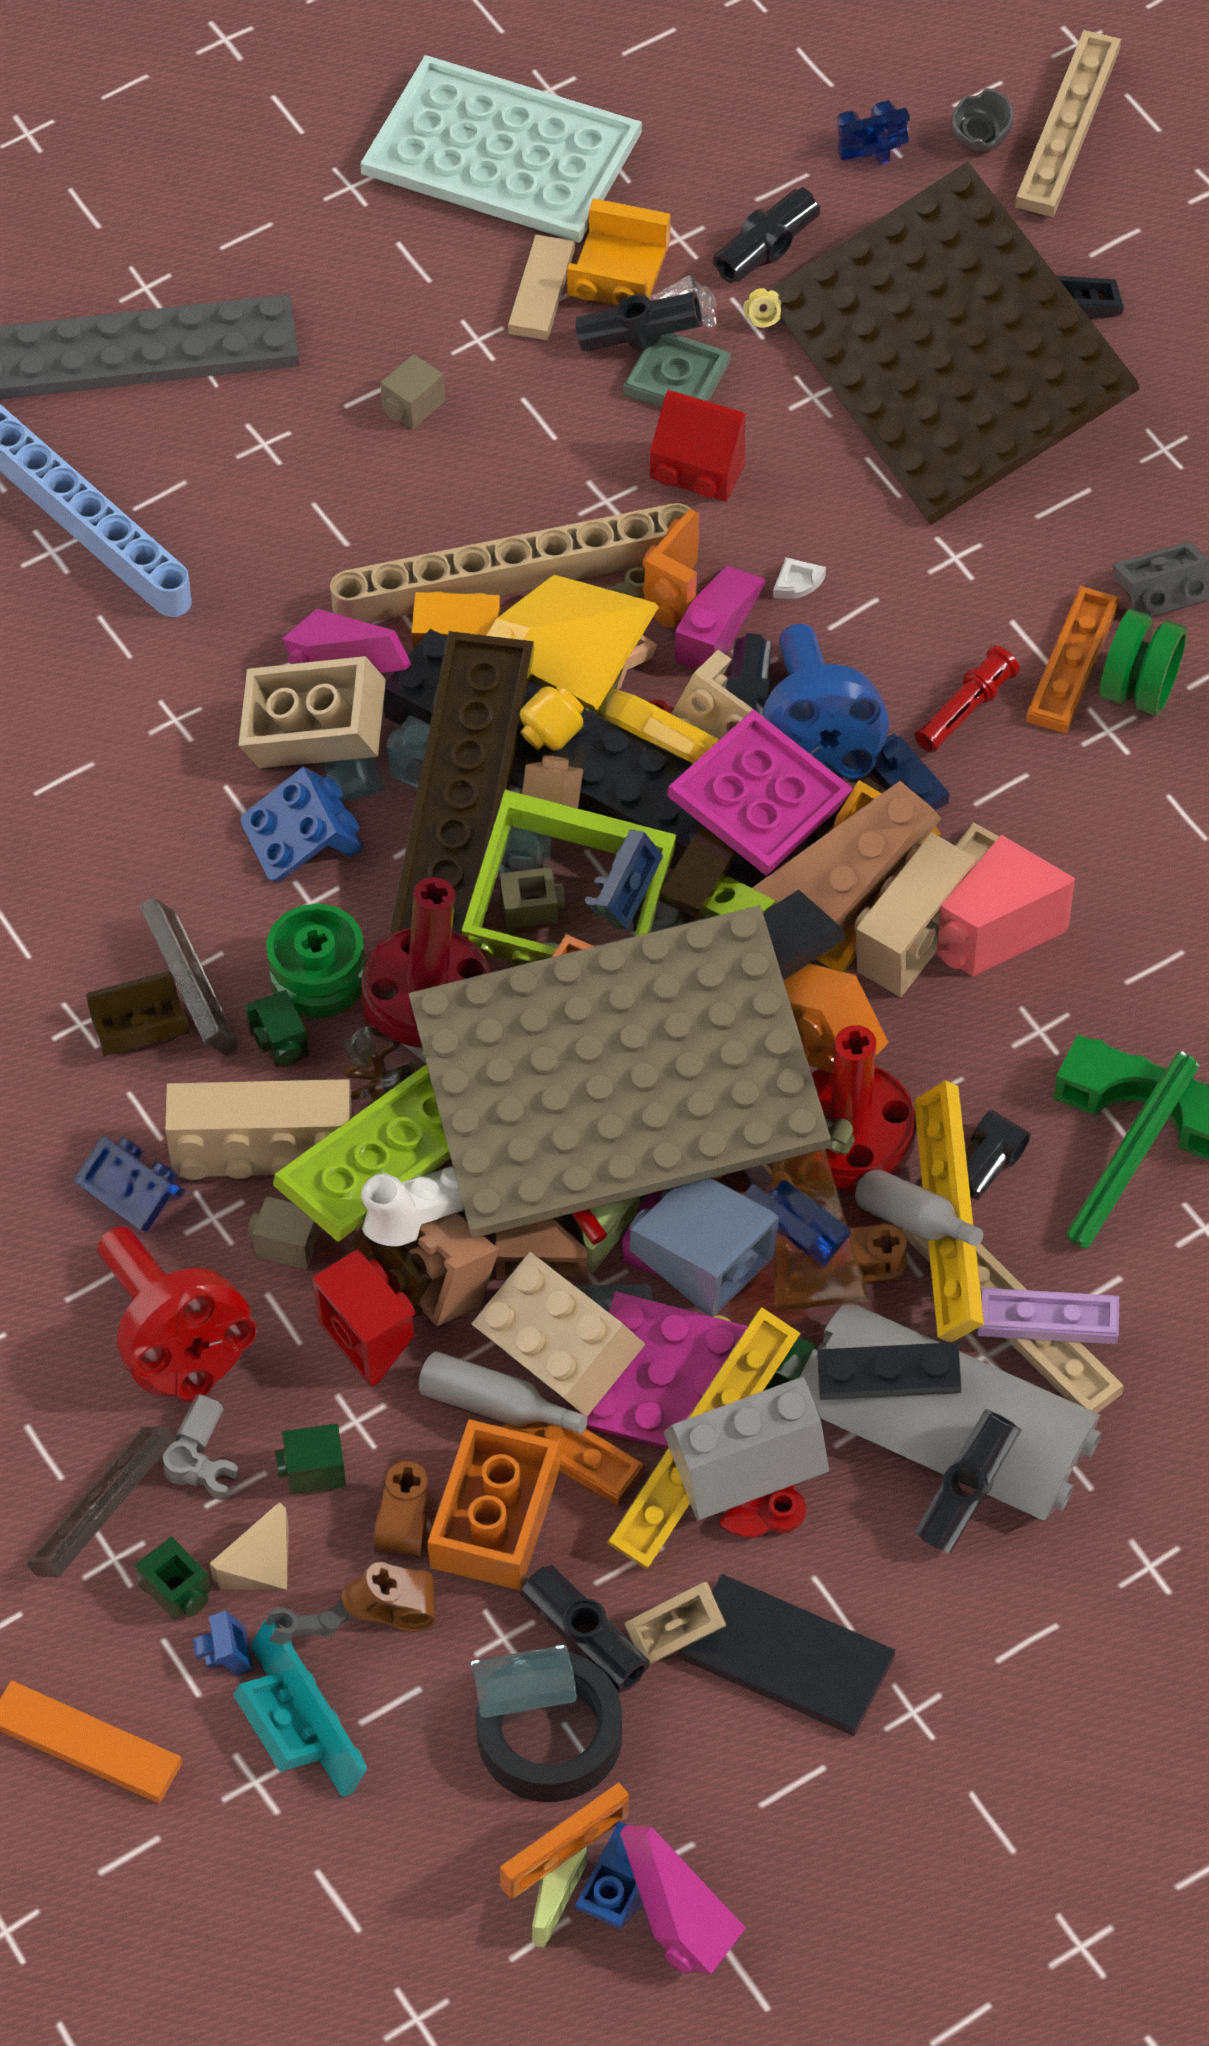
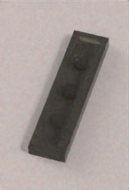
(189, 976)
(100, 1501)

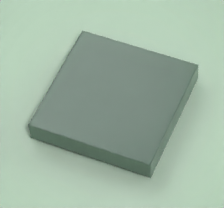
(678, 366)

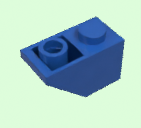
(612, 1888)

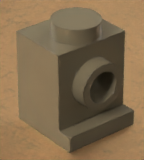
(530, 898)

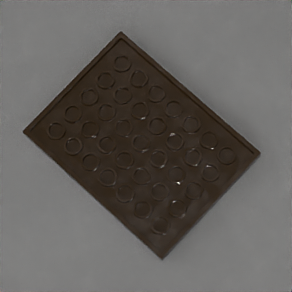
(952, 343)

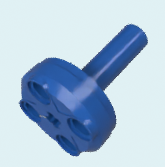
(827, 707)

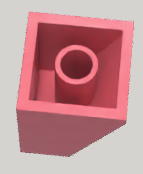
(1003, 908)

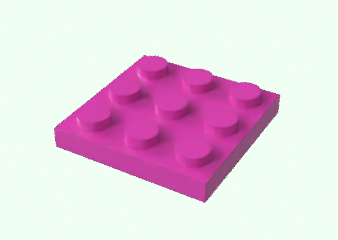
(759, 792)
(667, 1374)

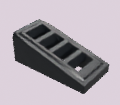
(1091, 288)

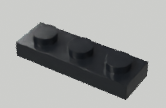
(889, 1371)

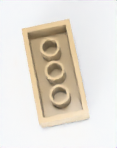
(250, 1125)

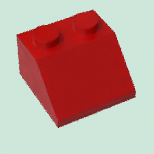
(698, 446)
(363, 1314)

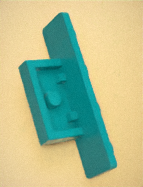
(295, 1716)

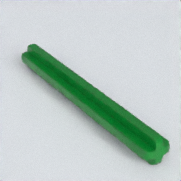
(1132, 1150)

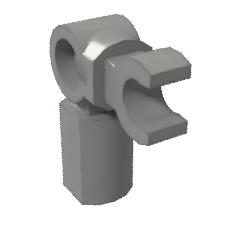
(183, 1458)

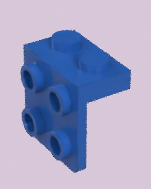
(299, 822)

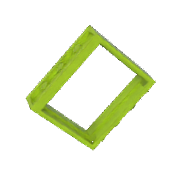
(565, 824)

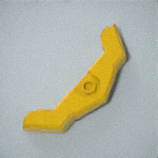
(655, 725)

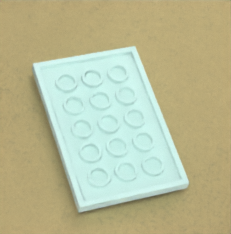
(501, 148)

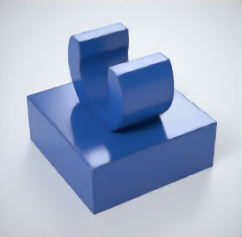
(225, 1645)

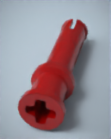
(978, 687)

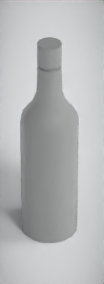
(912, 1208)
(491, 1394)

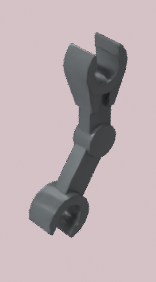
(323, 1624)

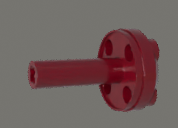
(417, 960)

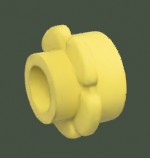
(762, 318)

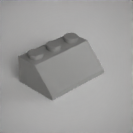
(749, 1448)

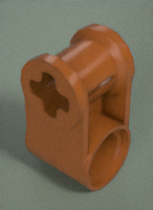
(871, 1252)
(403, 1515)
(392, 1597)

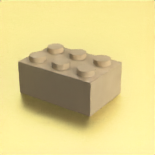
(312, 712)
(903, 926)
(558, 1334)

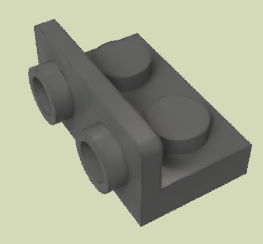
(1165, 578)

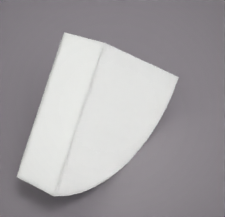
(798, 579)

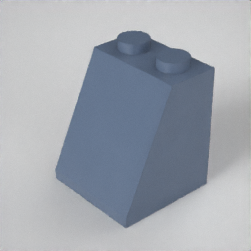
(705, 1241)

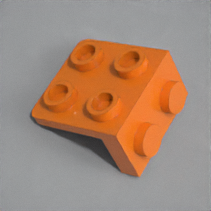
(669, 570)

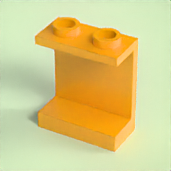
(619, 253)

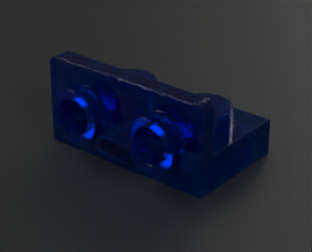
(128, 1182)
(803, 1221)

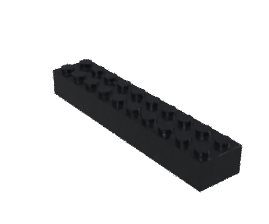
(620, 770)

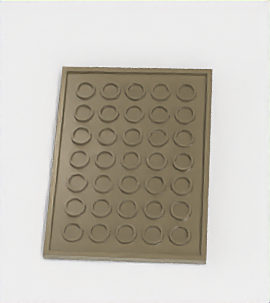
(618, 1071)

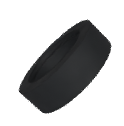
(571, 1777)

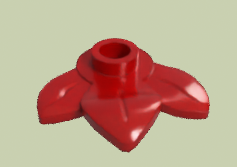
(760, 1515)

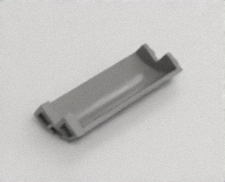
(936, 1426)

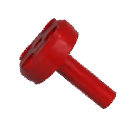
(867, 1100)
(180, 1326)

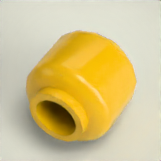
(551, 718)

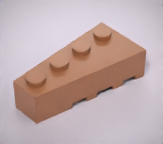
(857, 856)
(456, 1264)

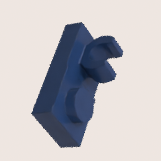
(899, 763)
(627, 881)

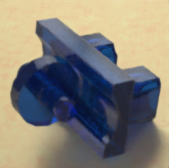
(872, 135)

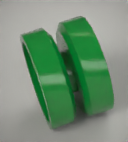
(1143, 662)
(317, 959)

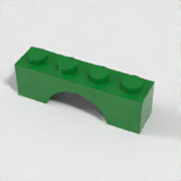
(1102, 1075)

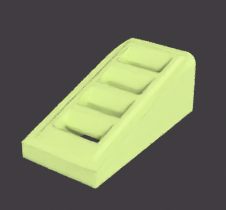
(554, 1895)

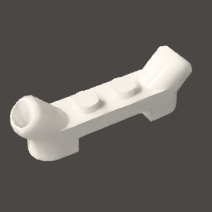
(401, 1208)

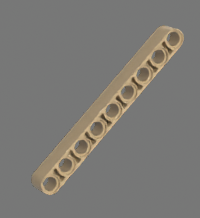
(503, 564)

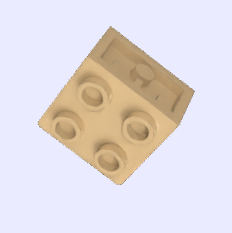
(707, 702)

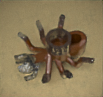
(364, 1053)

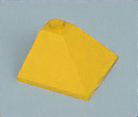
(577, 634)

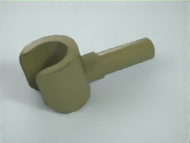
(632, 583)
(841, 1135)

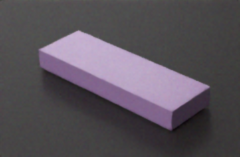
(1050, 1315)

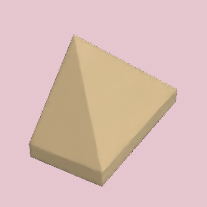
(257, 1557)
(676, 1623)

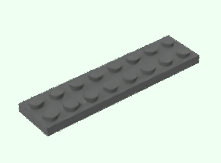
(147, 346)

